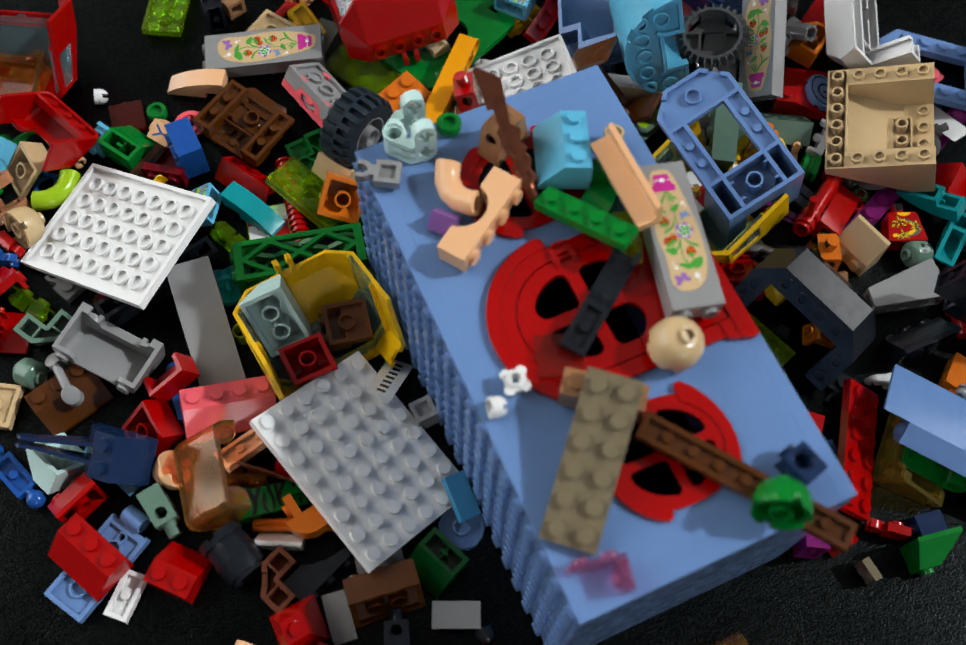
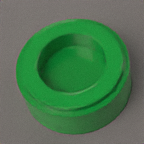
(156, 110)
(448, 125)

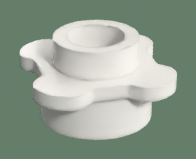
(515, 388)

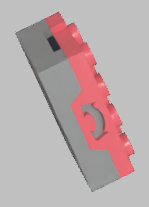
(313, 89)

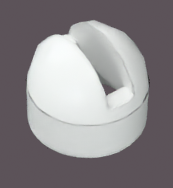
(98, 96)
(495, 408)

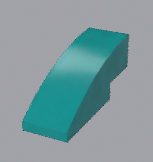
(937, 203)
(252, 209)
(951, 242)

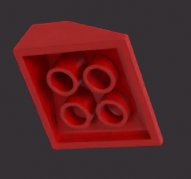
(794, 96)

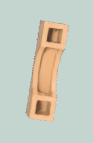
(464, 244)

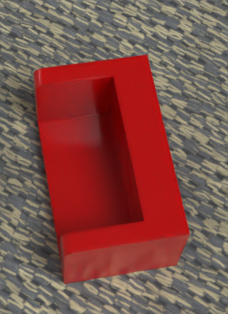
(174, 379)

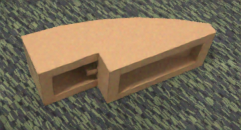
(198, 82)

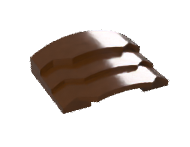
(243, 122)

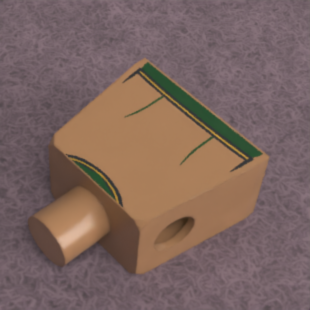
(490, 144)

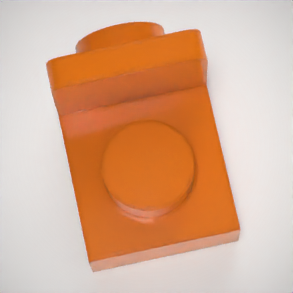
(812, 334)

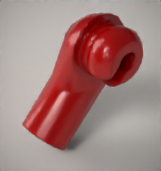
(282, 11)

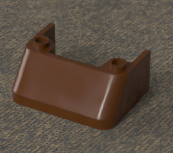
(598, 53)

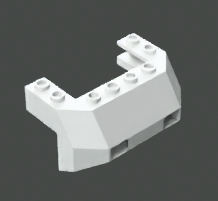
(854, 37)

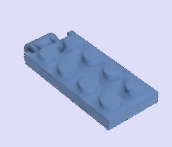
(69, 594)

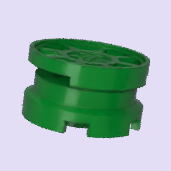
(810, 165)

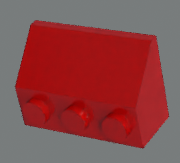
(88, 557)

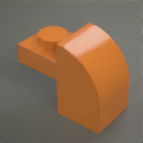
(304, 524)

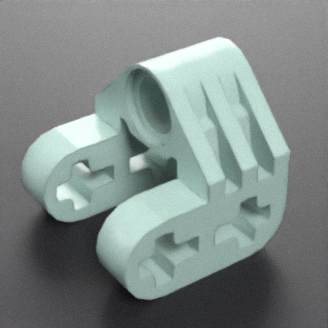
(420, 145)

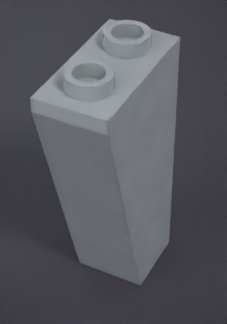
(906, 289)

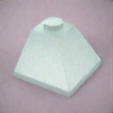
(51, 471)

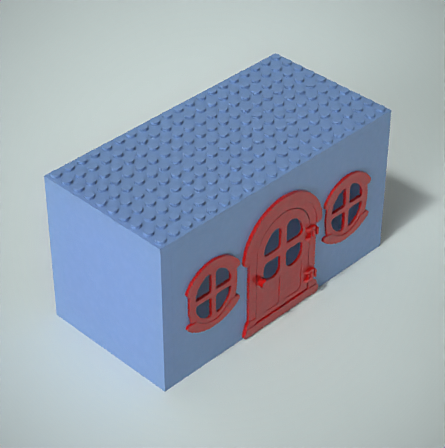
(485, 320)

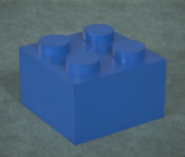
(186, 147)

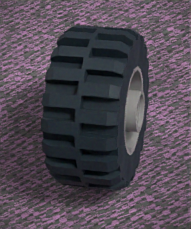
(354, 124)

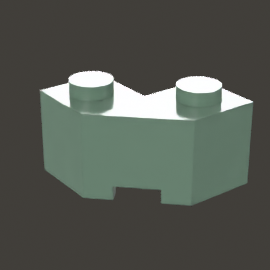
(39, 333)

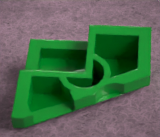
(306, 148)

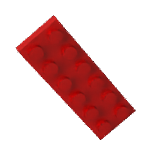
(857, 445)

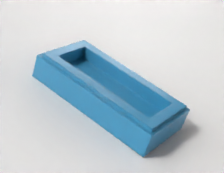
(461, 496)

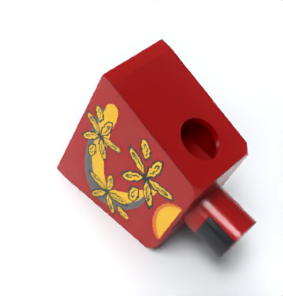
(901, 227)

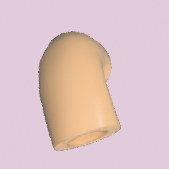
(453, 191)

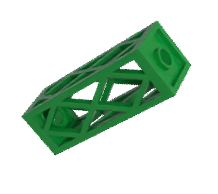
(253, 258)

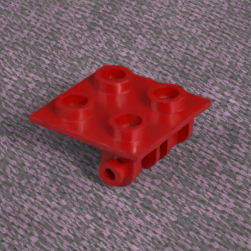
(10, 340)

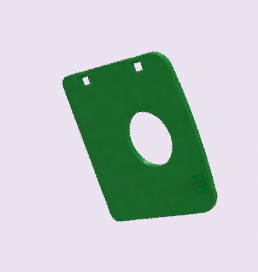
(480, 24)

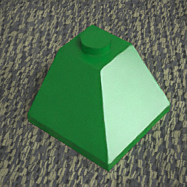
(929, 550)

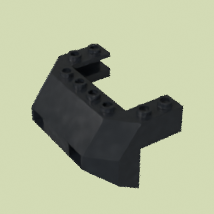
(822, 298)

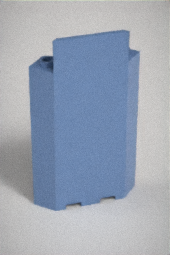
(932, 419)

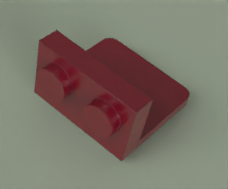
(166, 167)

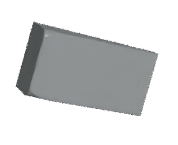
(339, 617)

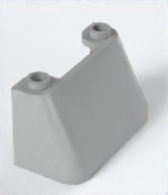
(107, 350)

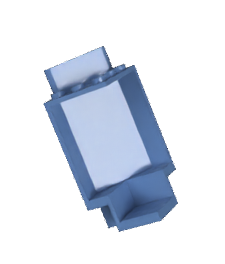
(586, 24)

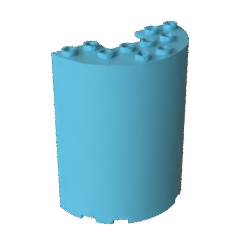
(648, 41)

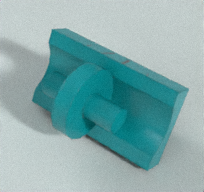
(228, 290)

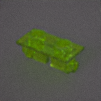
(223, 234)
(24, 298)

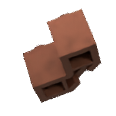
(275, 571)

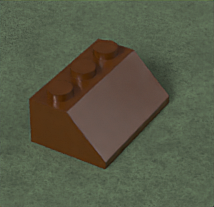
(58, 415)
(383, 589)

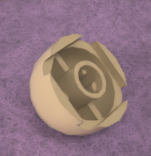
(25, 224)
(675, 343)

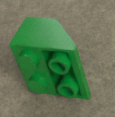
(125, 145)

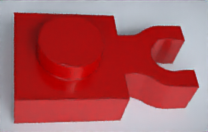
(892, 529)

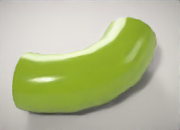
(57, 194)

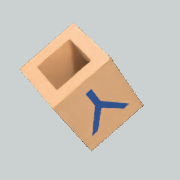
(157, 130)

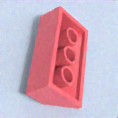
(229, 400)

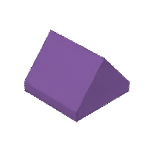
(441, 221)

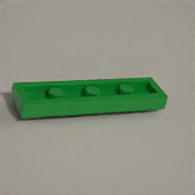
(586, 218)

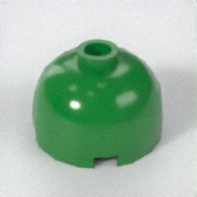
(782, 503)

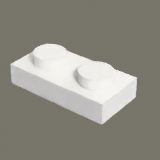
(125, 596)

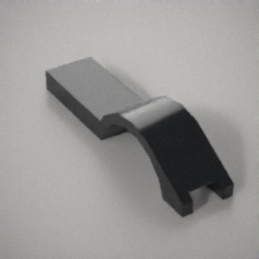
(598, 303)

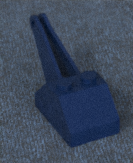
(111, 453)

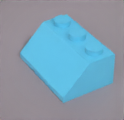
(563, 151)

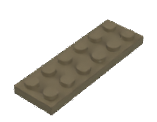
(592, 460)

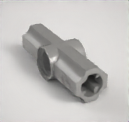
(799, 30)

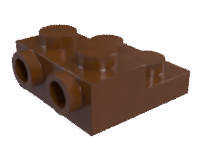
(345, 324)

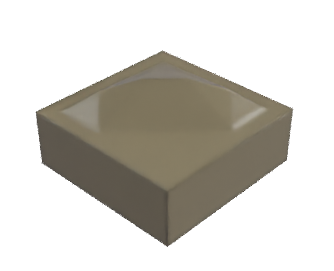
(868, 571)

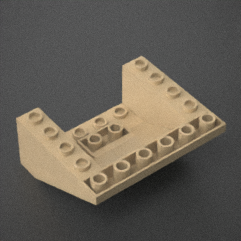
(882, 126)

